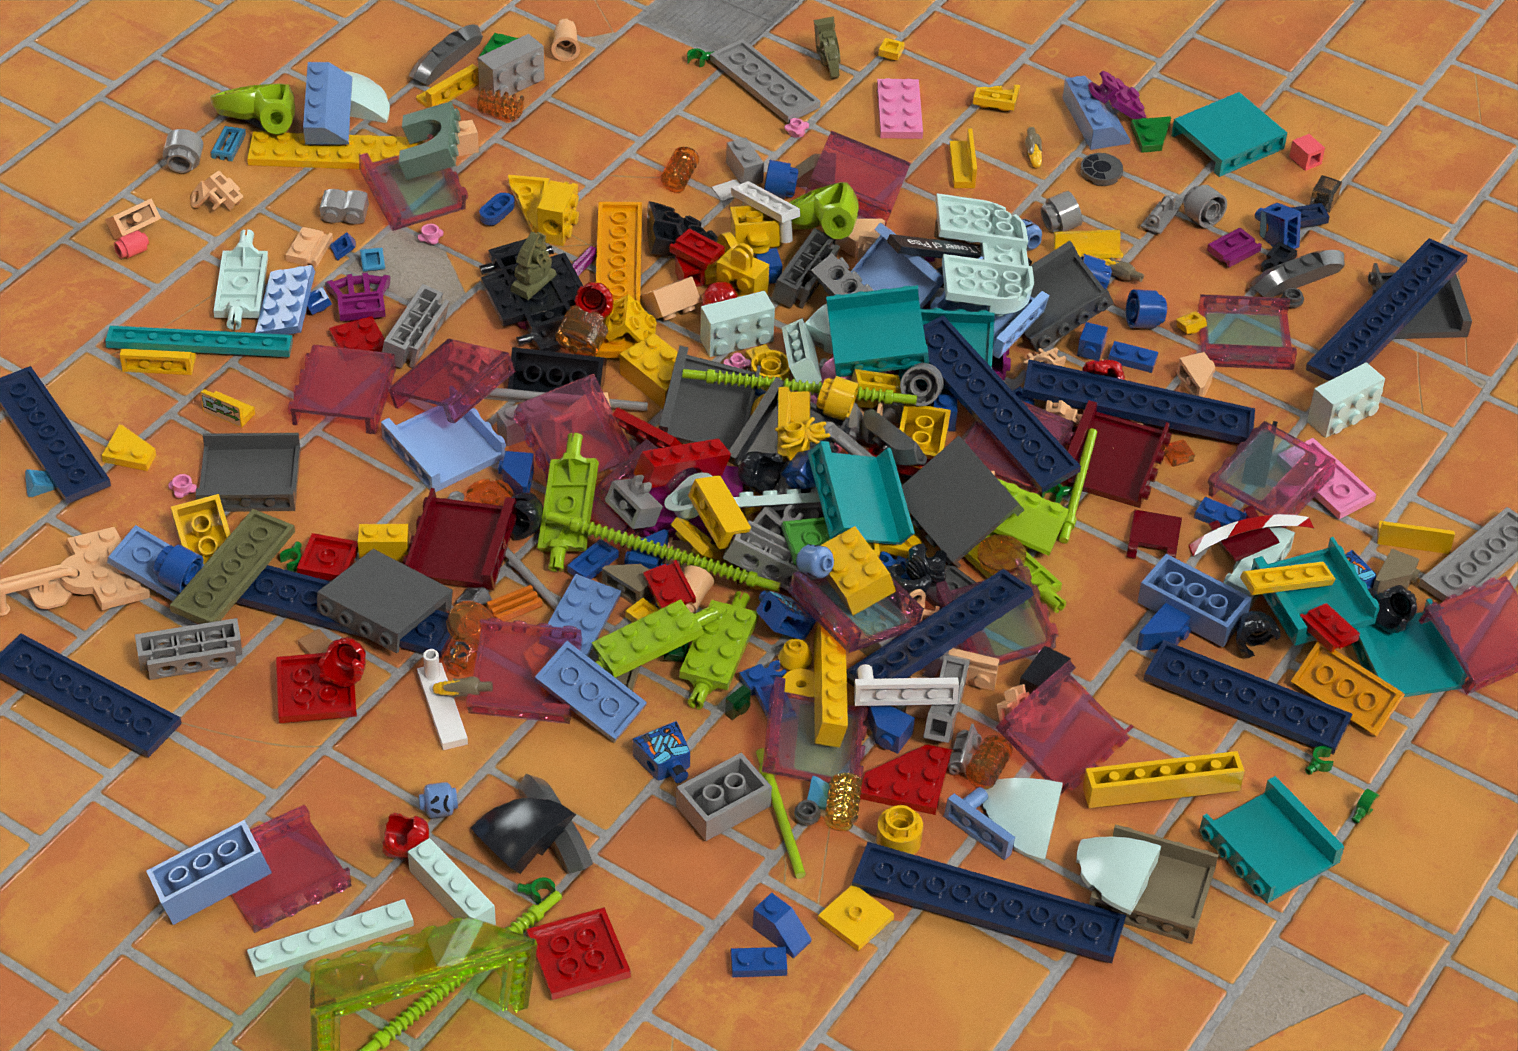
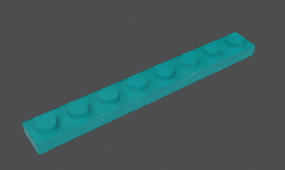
(199, 341)

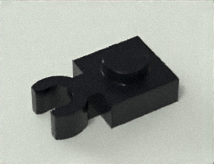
(1277, 255)

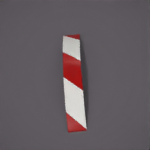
(1247, 525)

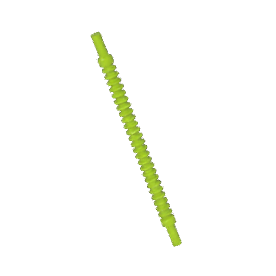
(711, 376)
(577, 524)
(382, 1039)

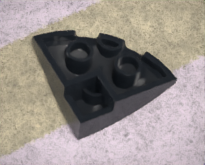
(666, 226)
(522, 829)

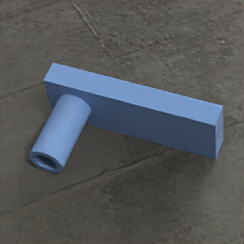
(966, 816)

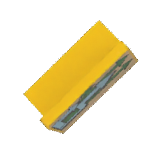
(226, 408)

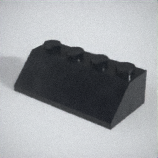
(550, 370)

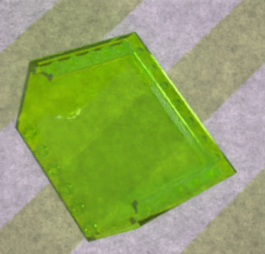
(416, 965)

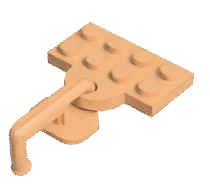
(79, 574)

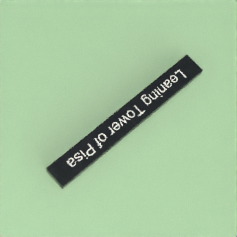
(933, 248)

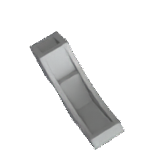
(942, 717)

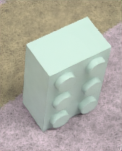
(737, 324)
(1346, 400)

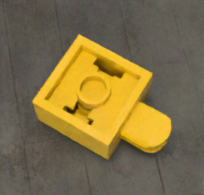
(558, 212)
(754, 228)
(743, 271)

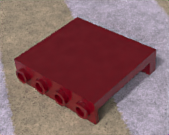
(1127, 469)
(461, 541)

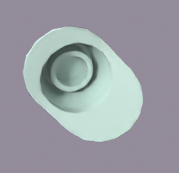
(680, 502)

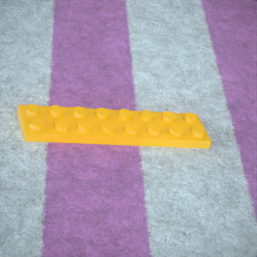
(291, 151)

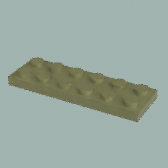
(232, 568)

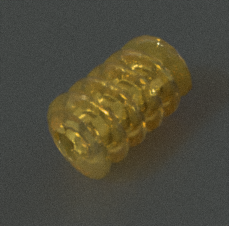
(843, 801)

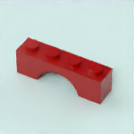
(664, 463)

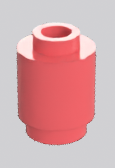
(131, 244)

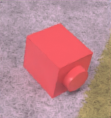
(1307, 152)

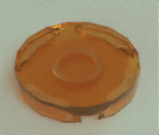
(489, 492)
(1000, 553)
(465, 620)

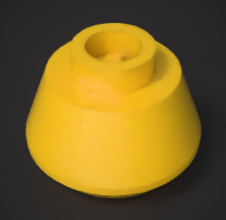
(795, 655)

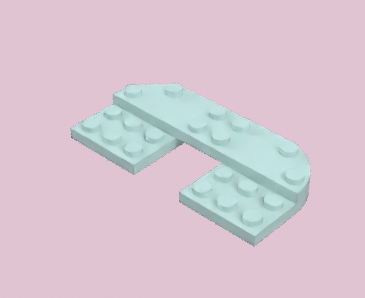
(1003, 276)

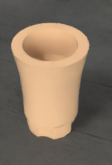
(565, 43)
(700, 583)

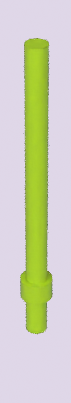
(1070, 520)
(782, 820)

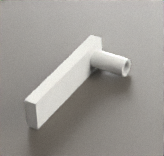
(769, 205)
(903, 690)
(441, 707)

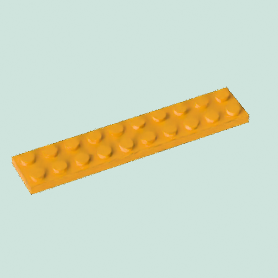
(619, 260)

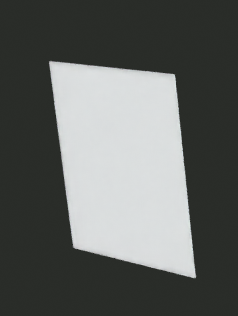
(724, 190)

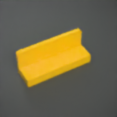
(450, 87)
(963, 162)
(1093, 243)
(157, 361)
(795, 406)
(718, 509)
(1415, 537)

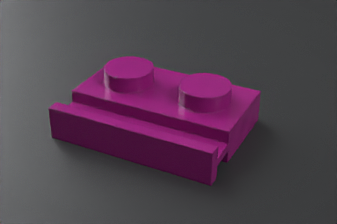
(1234, 247)

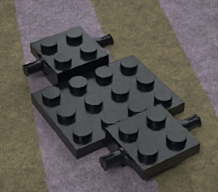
(544, 309)

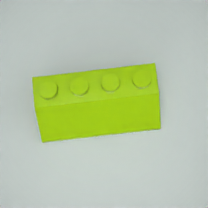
(1037, 524)

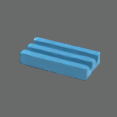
(232, 144)

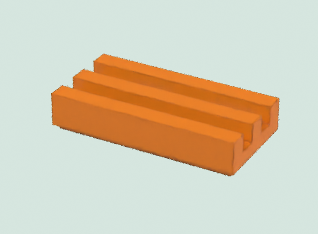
(512, 602)

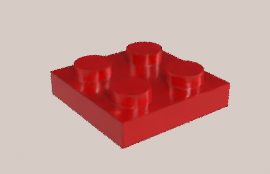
(358, 335)
(327, 556)

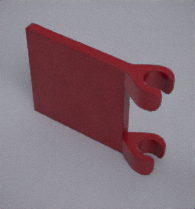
(1154, 531)
(1249, 542)

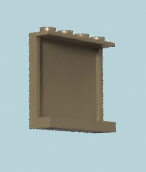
(1174, 889)

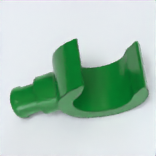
(699, 54)
(1060, 491)
(292, 553)
(1318, 764)
(1364, 805)
(531, 889)

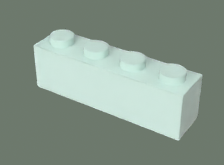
(801, 352)
(1272, 554)
(449, 883)

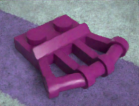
(359, 305)

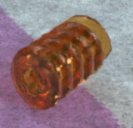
(500, 105)
(679, 169)
(989, 761)

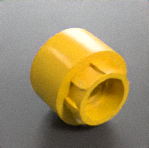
(772, 364)
(837, 397)
(900, 829)

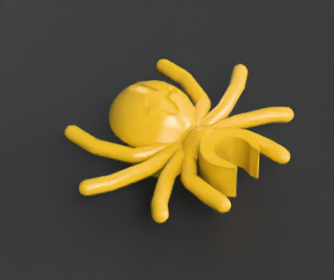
(796, 433)

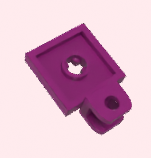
(1120, 95)

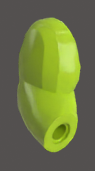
(267, 102)
(830, 206)

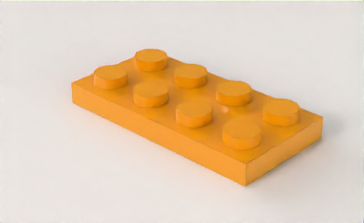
(1348, 687)

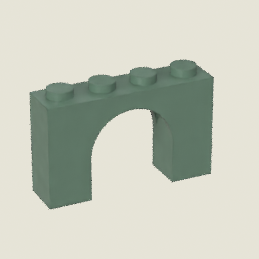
(439, 152)

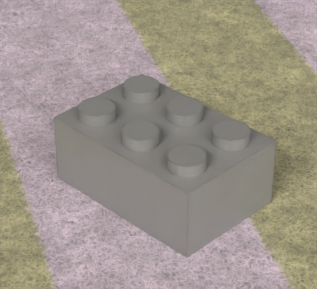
(512, 66)
(723, 796)

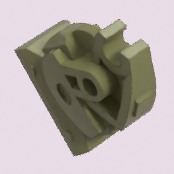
(827, 45)
(533, 268)

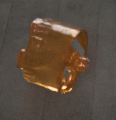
(581, 332)

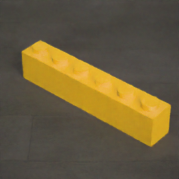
(829, 689)
(1163, 779)

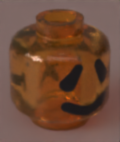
(461, 657)

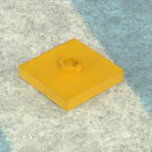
(855, 917)

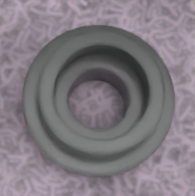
(1295, 295)
(807, 812)

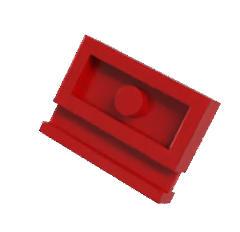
(697, 249)
(669, 585)
(1329, 628)

